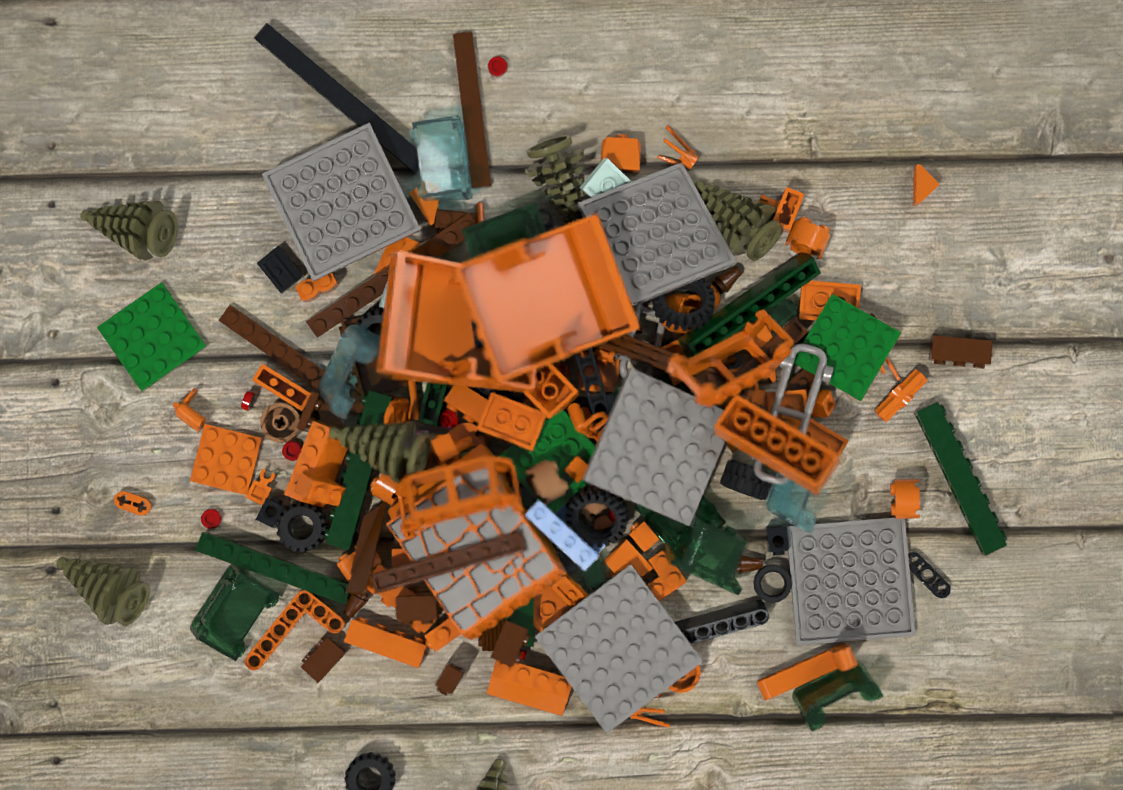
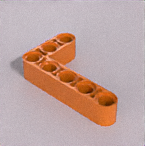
(289, 624)
(834, 658)

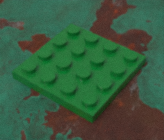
(151, 336)
(853, 345)
(556, 443)

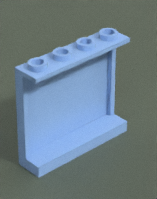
(555, 528)

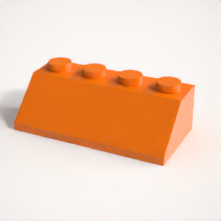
(552, 391)
(318, 457)
(530, 686)

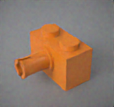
(786, 207)
(445, 451)

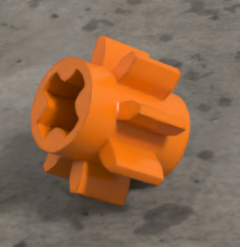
(604, 356)

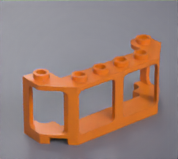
(706, 394)
(456, 508)

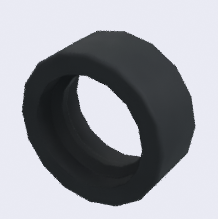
(772, 598)

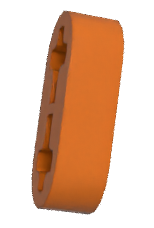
(135, 499)

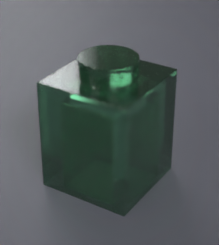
(783, 312)
(594, 575)

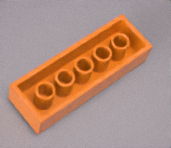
(777, 444)

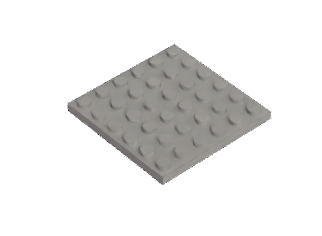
(341, 202)
(659, 233)
(657, 448)
(850, 581)
(618, 648)

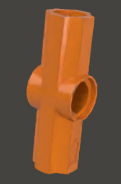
(900, 395)

